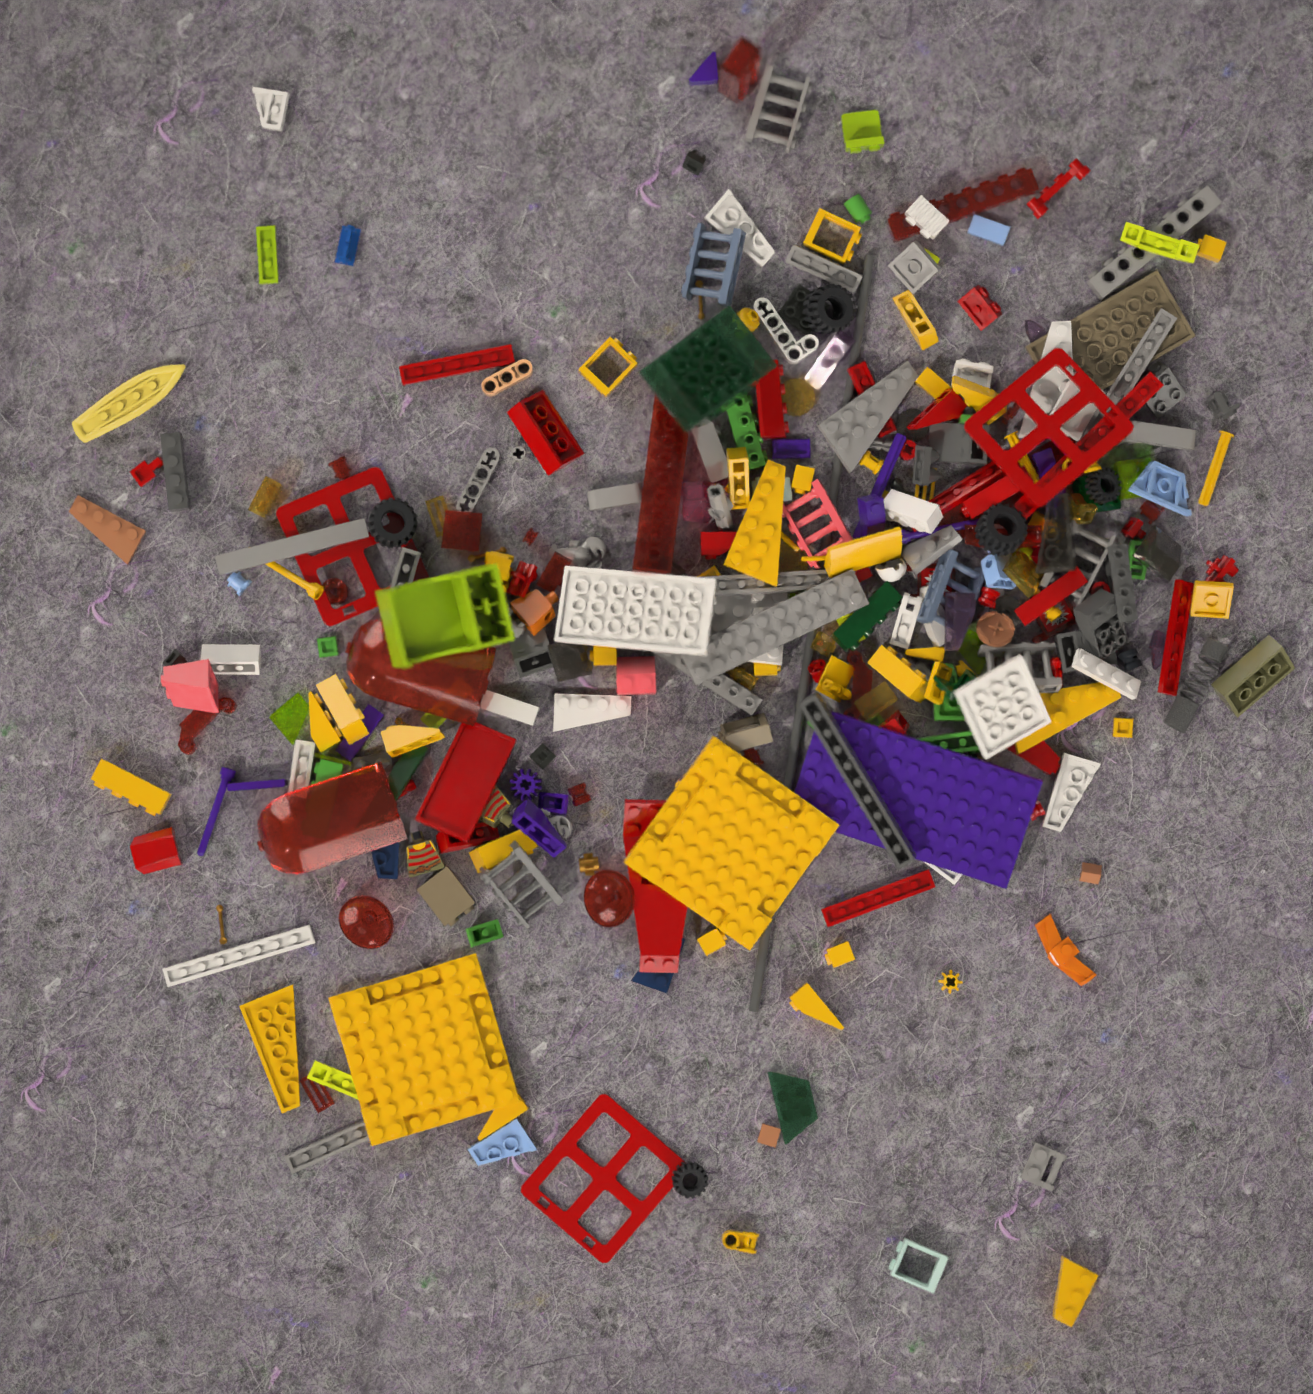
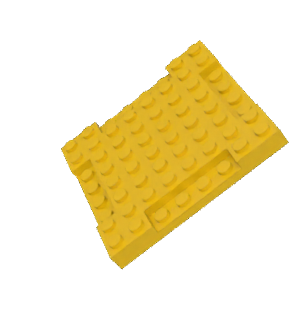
(731, 842)
(424, 1049)

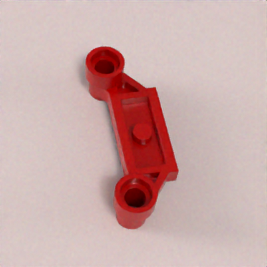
(1038, 205)

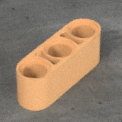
(513, 369)

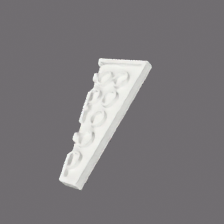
(1051, 385)

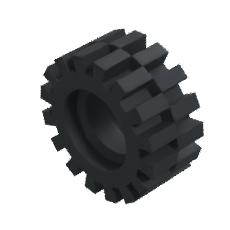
(1095, 489)
(693, 1190)

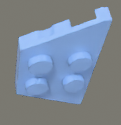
(1163, 486)

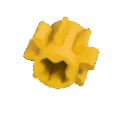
(955, 981)

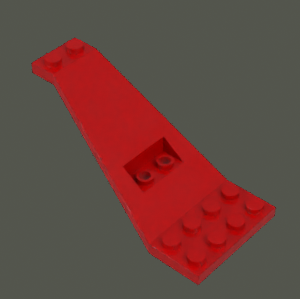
(657, 913)

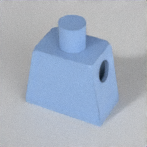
(993, 574)

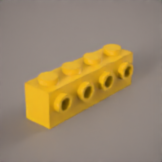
(130, 786)

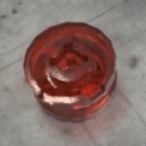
(342, 592)

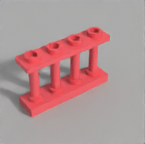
(826, 508)

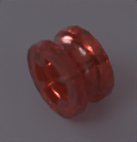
(530, 537)

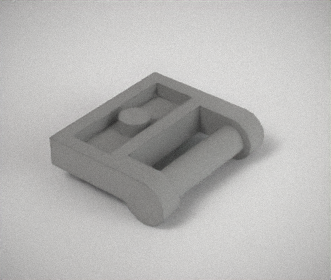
(1037, 1164)

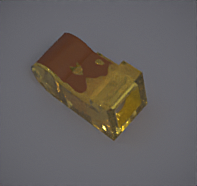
(1082, 509)

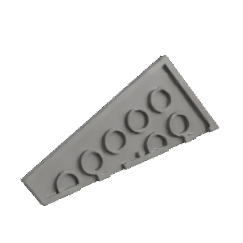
(860, 421)

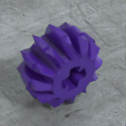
(529, 779)

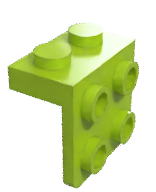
(862, 131)

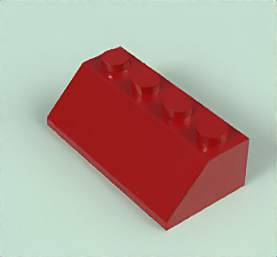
(771, 404)
(545, 432)

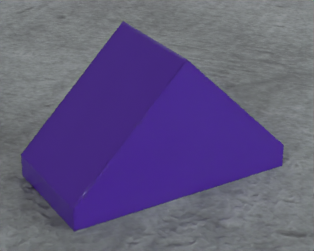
(706, 73)
(553, 802)

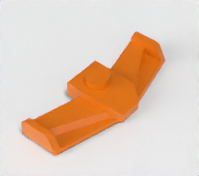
(1062, 952)

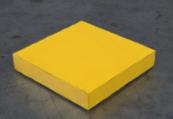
(1211, 599)

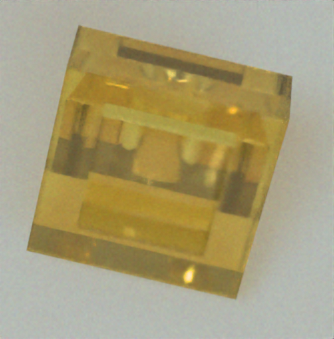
(823, 644)

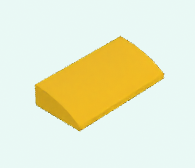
(864, 552)

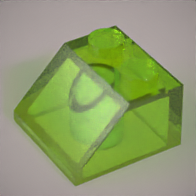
(1128, 472)

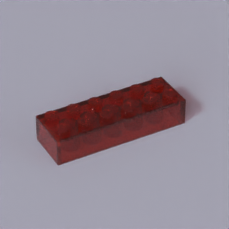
(740, 70)

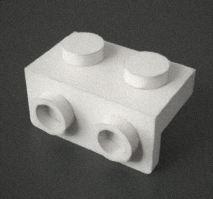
(975, 372)

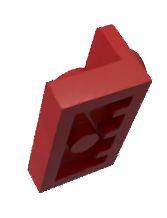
(980, 307)

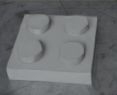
(914, 267)

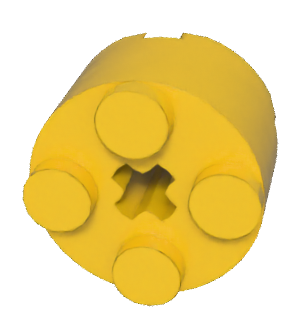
(504, 563)

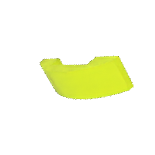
(1159, 244)
(332, 1078)

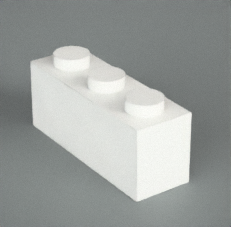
(912, 511)
(233, 658)

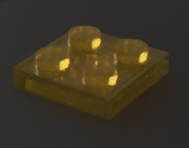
(1022, 572)

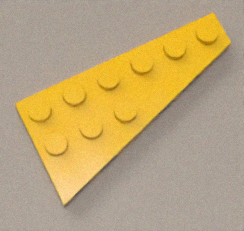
(759, 535)
(1067, 708)
(273, 1031)

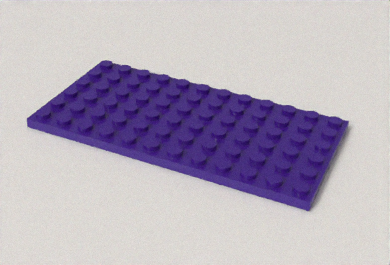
(946, 803)

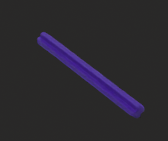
(885, 473)

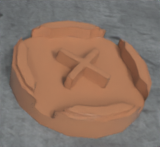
(995, 629)

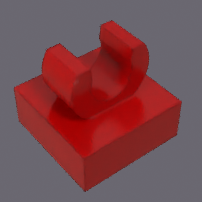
(1133, 528)

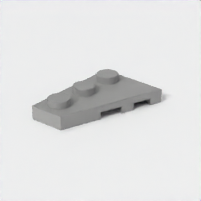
(928, 549)

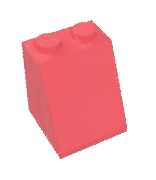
(636, 675)
(192, 685)

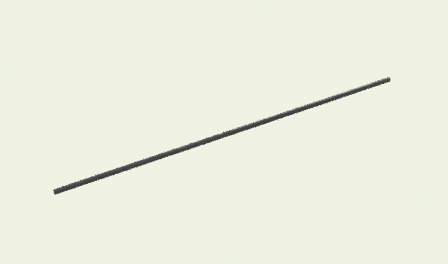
(808, 652)

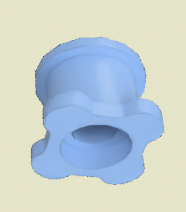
(238, 582)

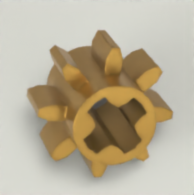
(589, 864)

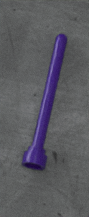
(907, 536)
(226, 776)

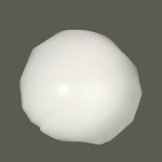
(892, 570)

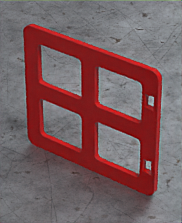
(1048, 427)
(354, 550)
(603, 1177)

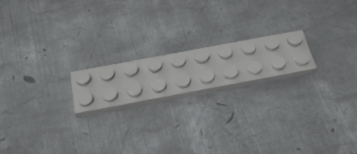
(777, 626)

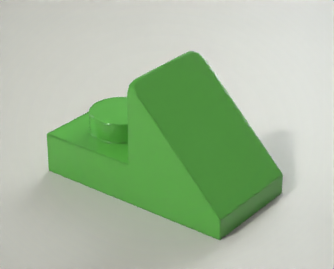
(484, 933)

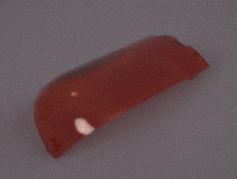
(439, 686)
(330, 821)

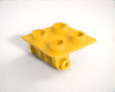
(835, 680)

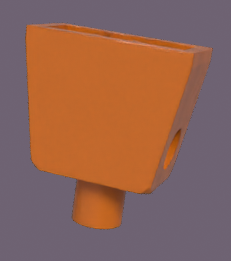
(535, 610)

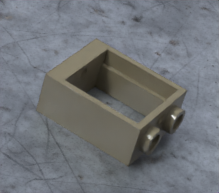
(746, 732)

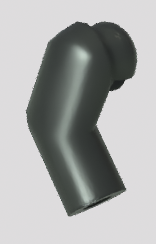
(897, 485)

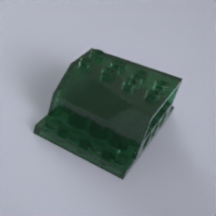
(708, 370)

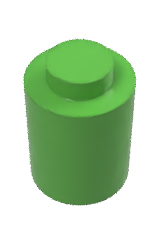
(858, 209)

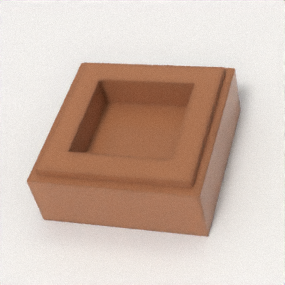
(768, 1135)

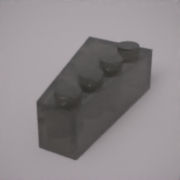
(1057, 541)

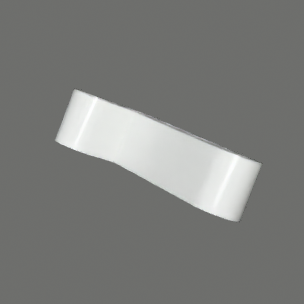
(780, 329)

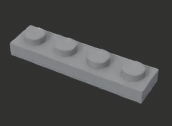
(824, 268)

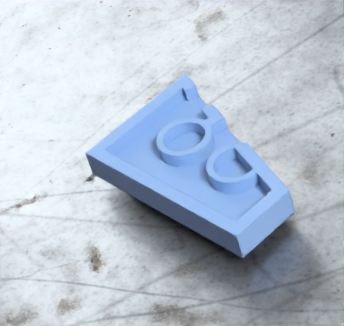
(502, 1143)

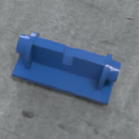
(347, 245)

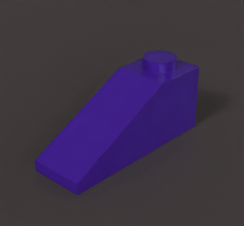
(871, 514)
(538, 827)

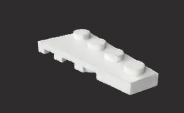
(729, 215)
(583, 709)
(1069, 786)

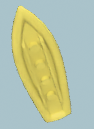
(127, 401)

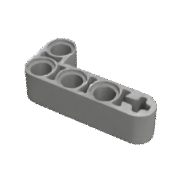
(1161, 436)

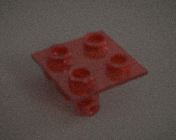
(462, 530)

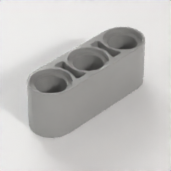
(615, 496)

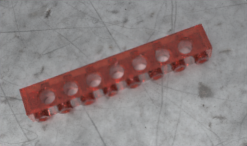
(1024, 177)

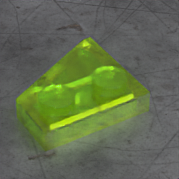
(969, 650)
(291, 717)

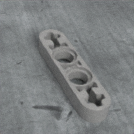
(475, 480)

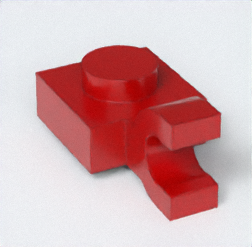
(145, 472)

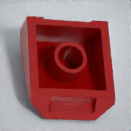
(155, 851)

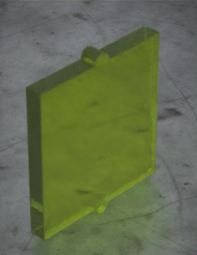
(332, 759)

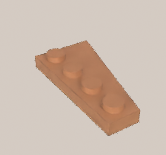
(112, 530)

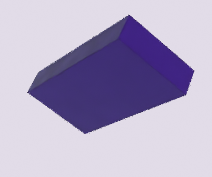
(791, 449)

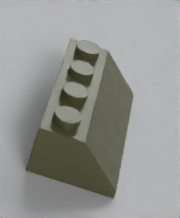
(1253, 676)

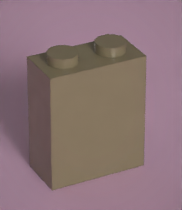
(446, 896)

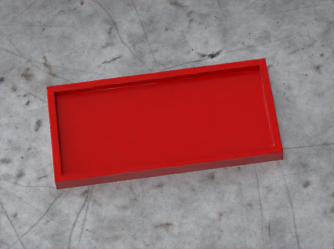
(465, 780)

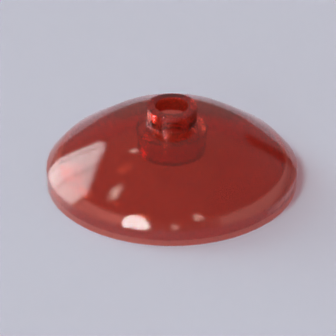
(601, 901)
(360, 927)

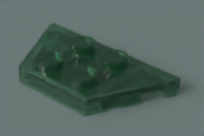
(793, 1104)

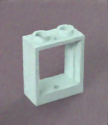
(936, 1272)

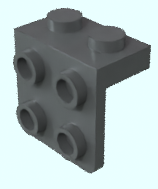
(1169, 394)

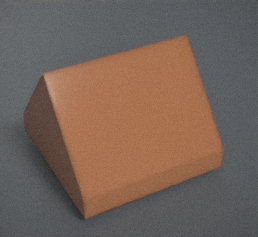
(1090, 873)

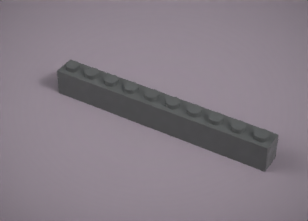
(858, 780)

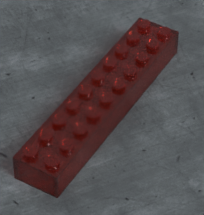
(660, 493)

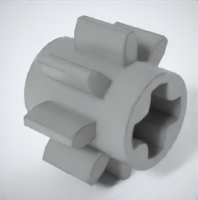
(523, 457)

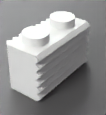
(926, 218)

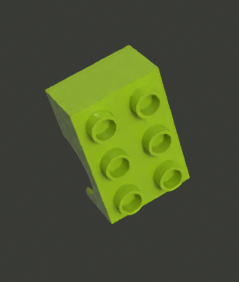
(445, 615)

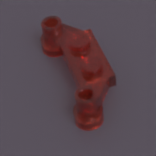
(861, 681)
(197, 721)

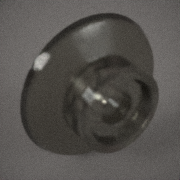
(903, 421)
(1007, 603)

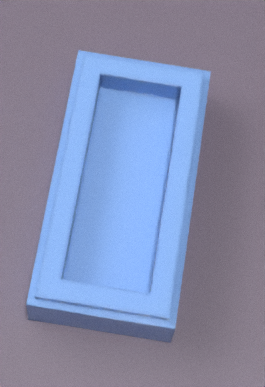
(988, 230)

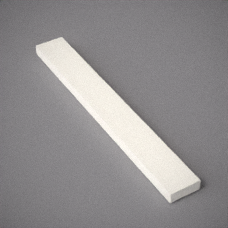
(238, 955)

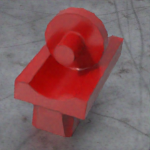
(1220, 568)
(522, 579)

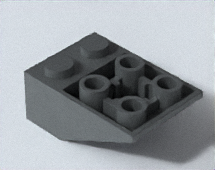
(956, 445)
(1100, 623)
(1068, 644)
(531, 652)

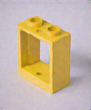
(822, 214)
(597, 383)

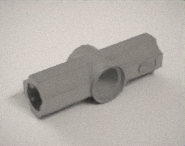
(720, 508)

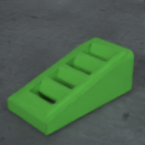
(1131, 551)

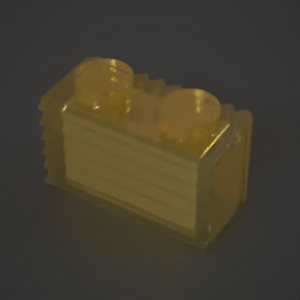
(265, 497)

